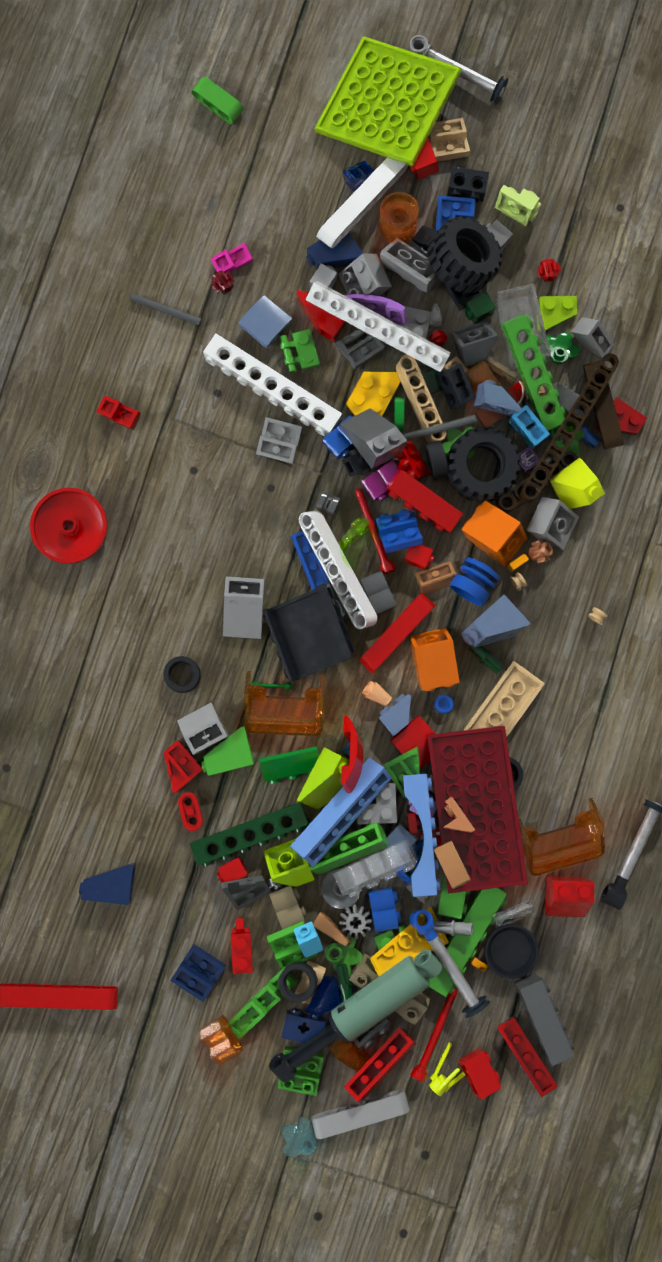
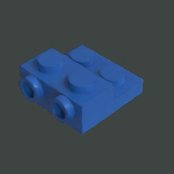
(398, 531)

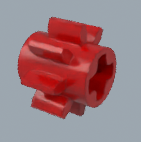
(548, 270)

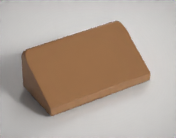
(435, 577)

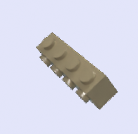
(365, 973)

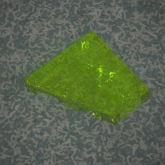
(357, 529)

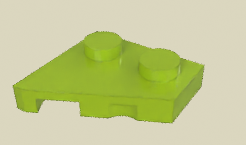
(557, 309)

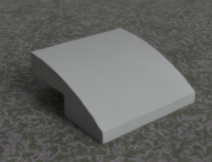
(279, 440)

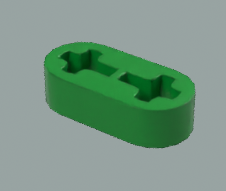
(399, 413)

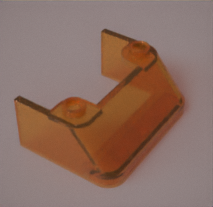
(283, 714)
(565, 845)

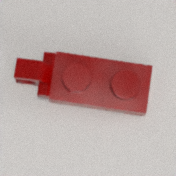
(241, 948)

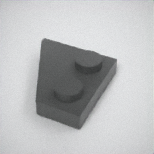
(245, 891)

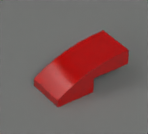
(118, 413)

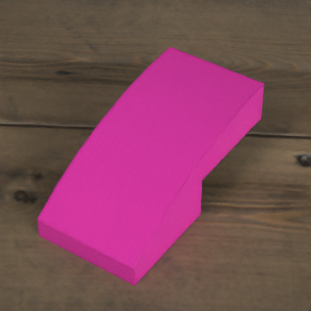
(233, 259)

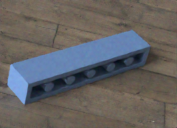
(340, 813)

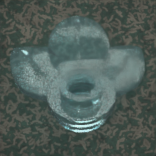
(295, 1137)

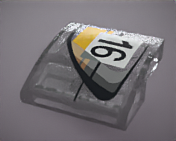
(513, 913)

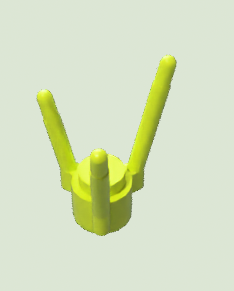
(440, 1083)

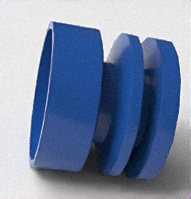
(476, 578)

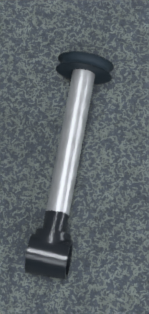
(614, 893)

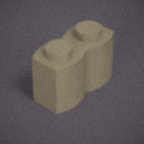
(287, 906)

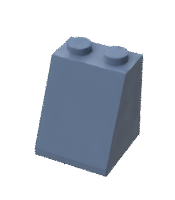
(495, 624)

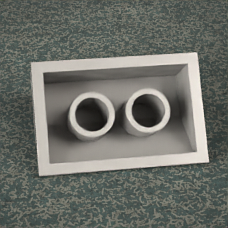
(409, 264)

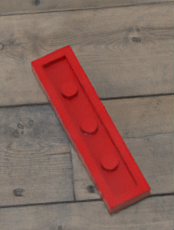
(527, 1056)

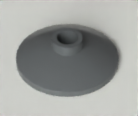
(333, 896)

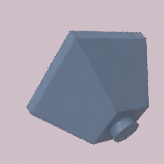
(495, 399)

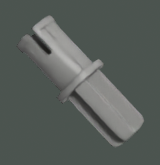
(453, 927)

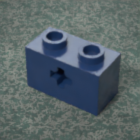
(295, 1018)

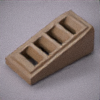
(328, 927)

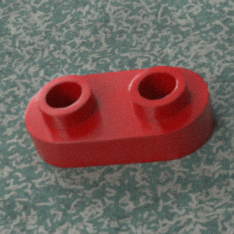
(188, 812)

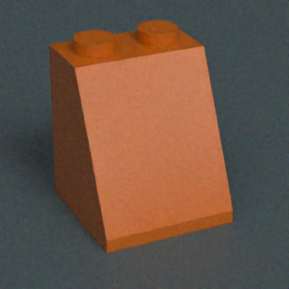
(495, 533)
(434, 659)

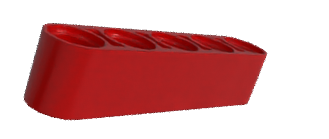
(396, 633)

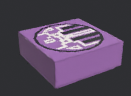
(528, 459)

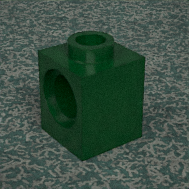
(479, 308)

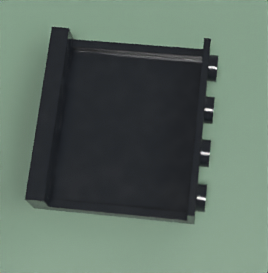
(309, 633)

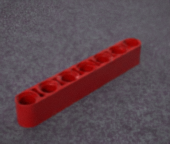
(58, 996)

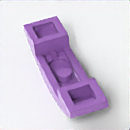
(382, 306)

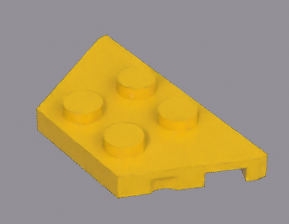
(374, 392)

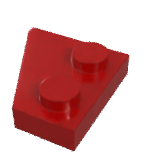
(629, 418)
(180, 765)

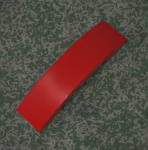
(351, 773)

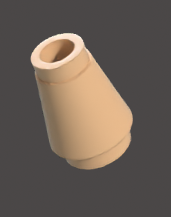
(376, 693)

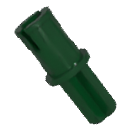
(487, 658)
(344, 982)

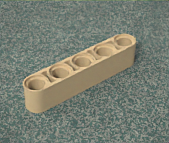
(420, 390)

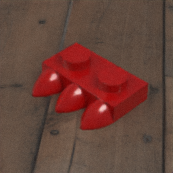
(412, 462)

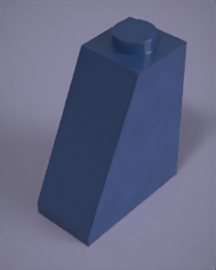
(340, 256)
(110, 886)

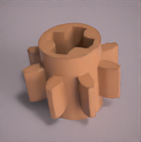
(540, 551)

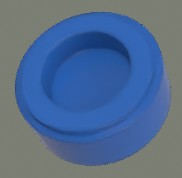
(443, 704)

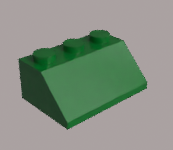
(288, 765)

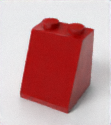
(568, 896)

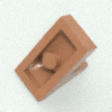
(461, 822)

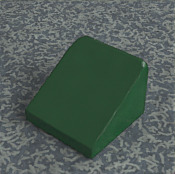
(432, 381)

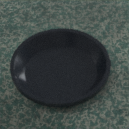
(511, 951)

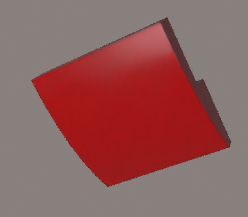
(414, 736)

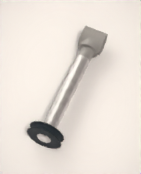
(468, 74)

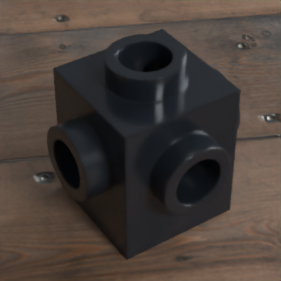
(356, 463)

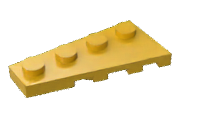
(405, 944)

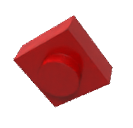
(413, 822)

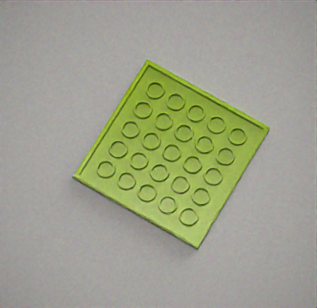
(388, 100)

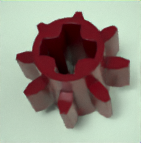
(222, 282)

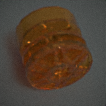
(398, 217)

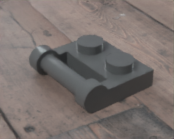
(361, 351)

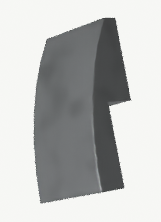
(567, 398)

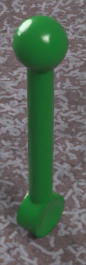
(287, 686)

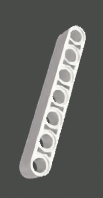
(361, 202)
(338, 569)

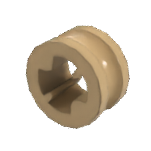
(518, 581)
(598, 616)

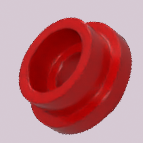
(438, 337)

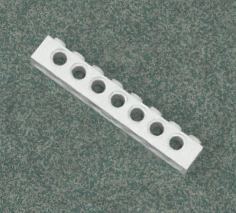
(377, 326)
(220, 346)

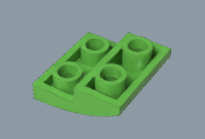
(307, 1075)

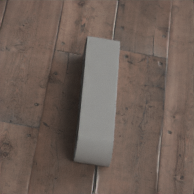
(360, 1114)

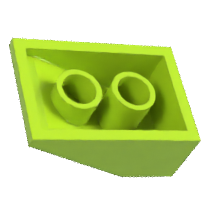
(323, 780)

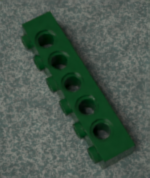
(200, 846)

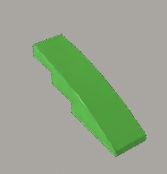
(259, 1005)

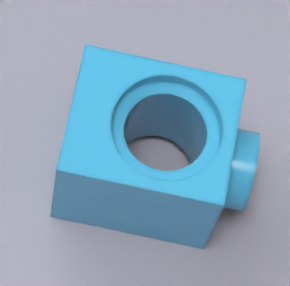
(308, 939)

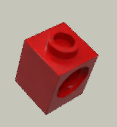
(419, 556)
(232, 870)

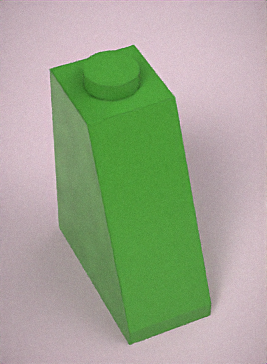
(229, 754)

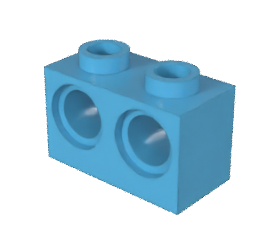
(529, 427)

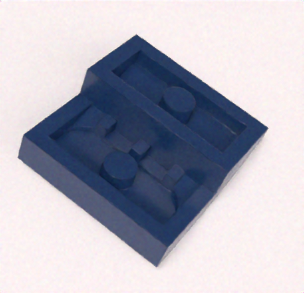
(198, 972)

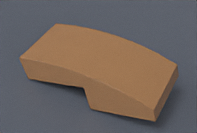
(452, 865)

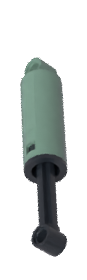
(364, 1010)

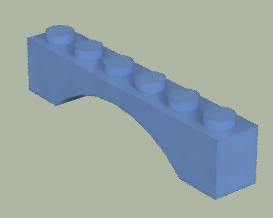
(423, 878)

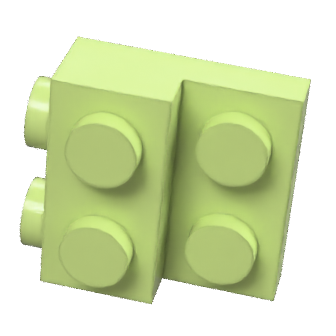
(520, 207)

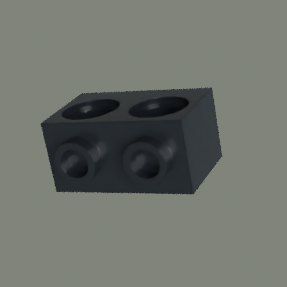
(468, 179)
(455, 386)

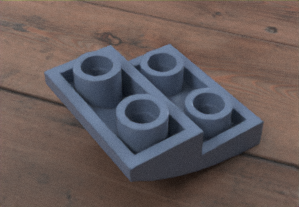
(265, 321)

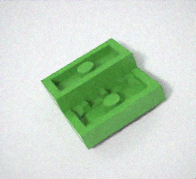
(286, 946)

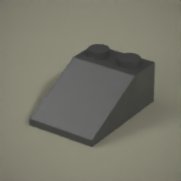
(374, 437)

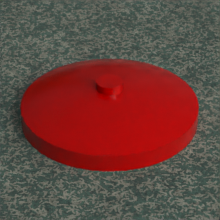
(68, 525)

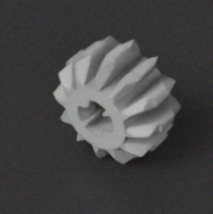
(361, 925)

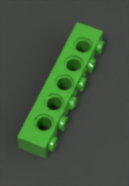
(538, 402)

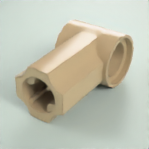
(304, 983)

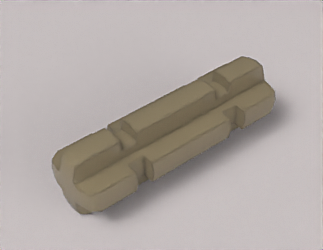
(500, 369)

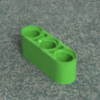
(217, 100)

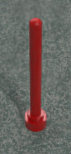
(386, 565)
(420, 1071)

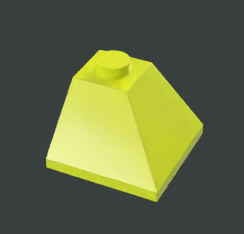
(577, 485)

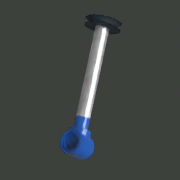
(475, 1004)

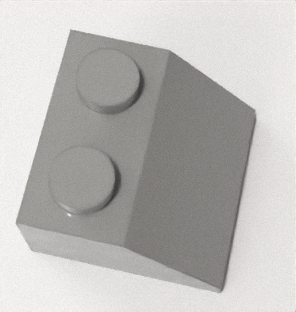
(553, 522)

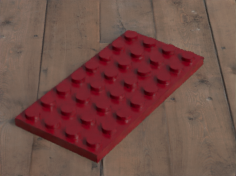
(478, 775)

